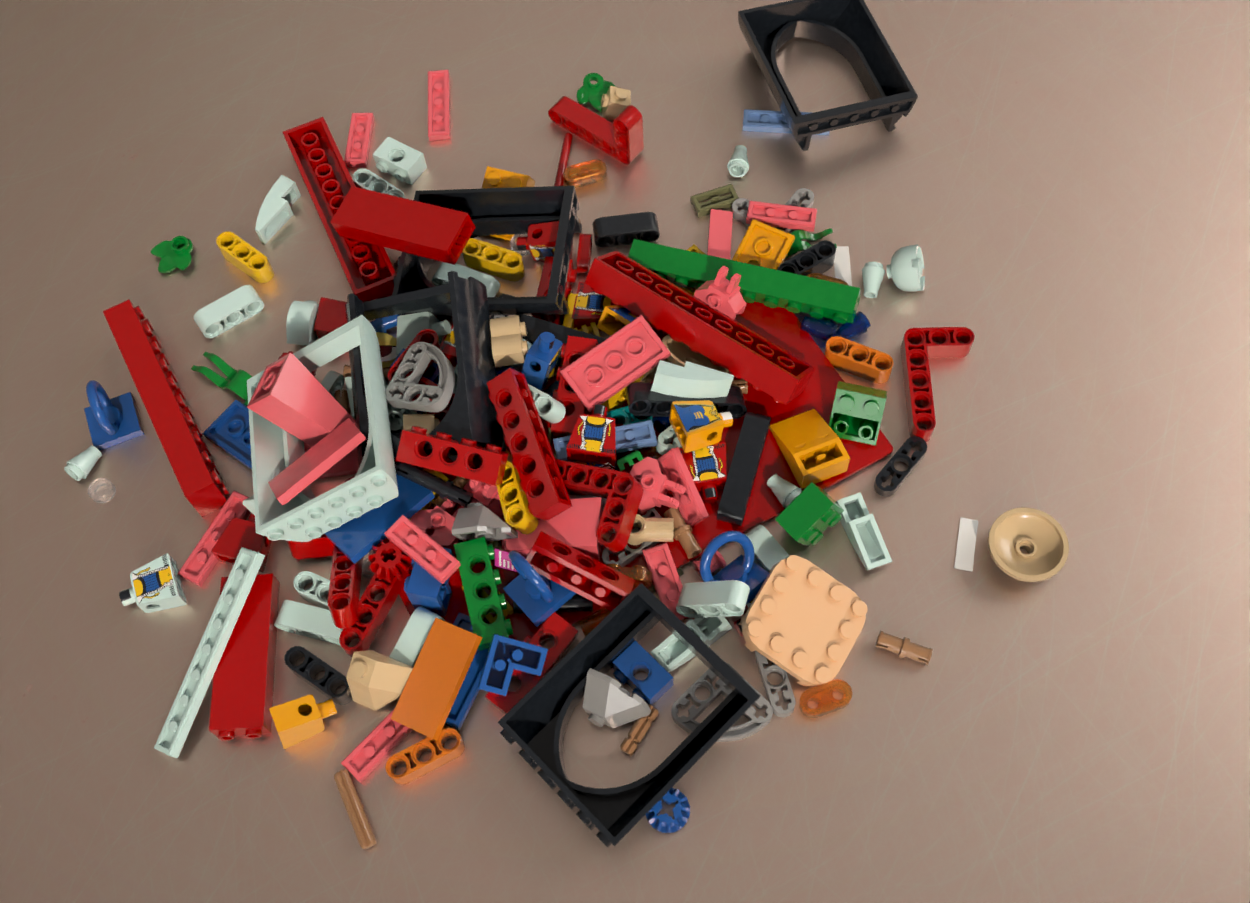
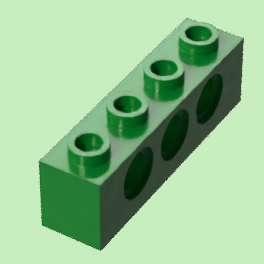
(469, 554)

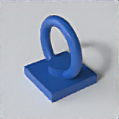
(111, 419)
(740, 569)
(534, 593)

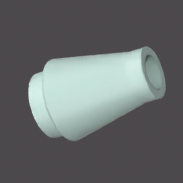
(738, 163)
(872, 278)
(82, 464)
(783, 490)

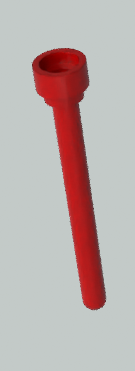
(564, 156)

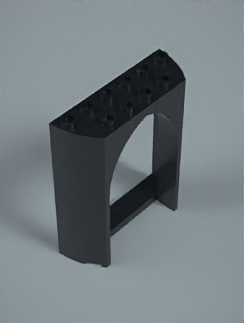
(851, 32)
(503, 213)
(471, 412)
(543, 714)

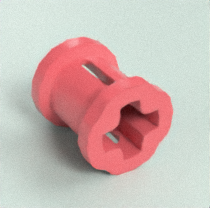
(716, 563)

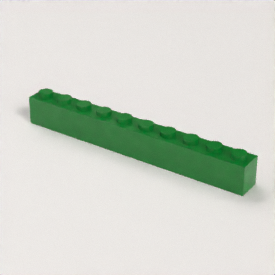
(757, 283)

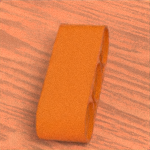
(867, 367)
(411, 756)

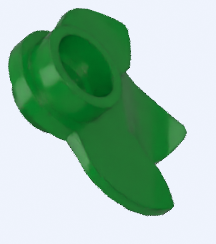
(593, 92)
(173, 254)

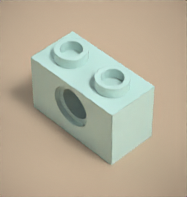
(399, 160)

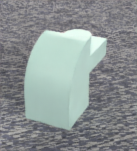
(301, 322)

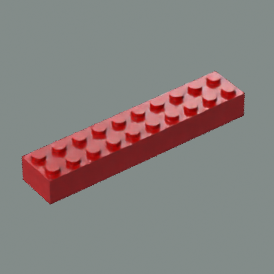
(328, 183)
(700, 326)
(167, 408)

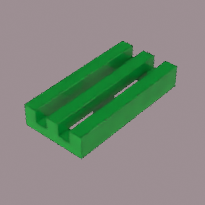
(628, 458)

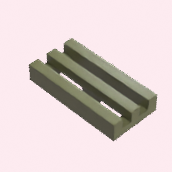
(716, 202)

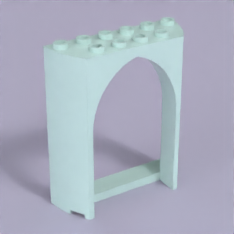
(275, 449)

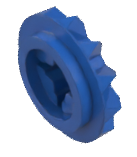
(681, 812)

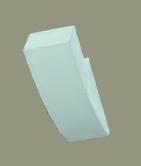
(276, 208)
(691, 381)
(863, 532)
(674, 653)

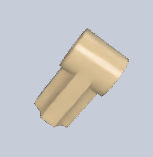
(652, 530)

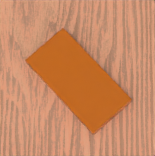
(436, 678)

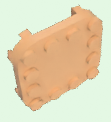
(804, 621)

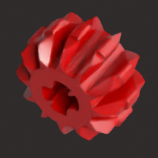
(387, 568)

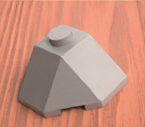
(479, 522)
(610, 703)

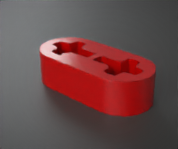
(584, 253)

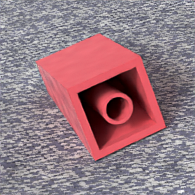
(296, 401)
(573, 527)

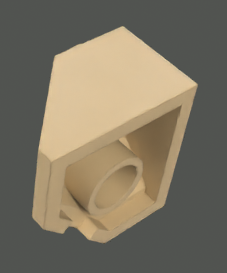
(376, 678)

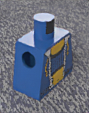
(547, 353)

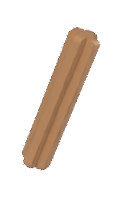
(354, 809)

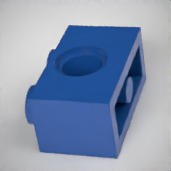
(637, 659)

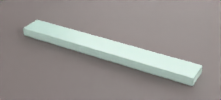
(209, 653)

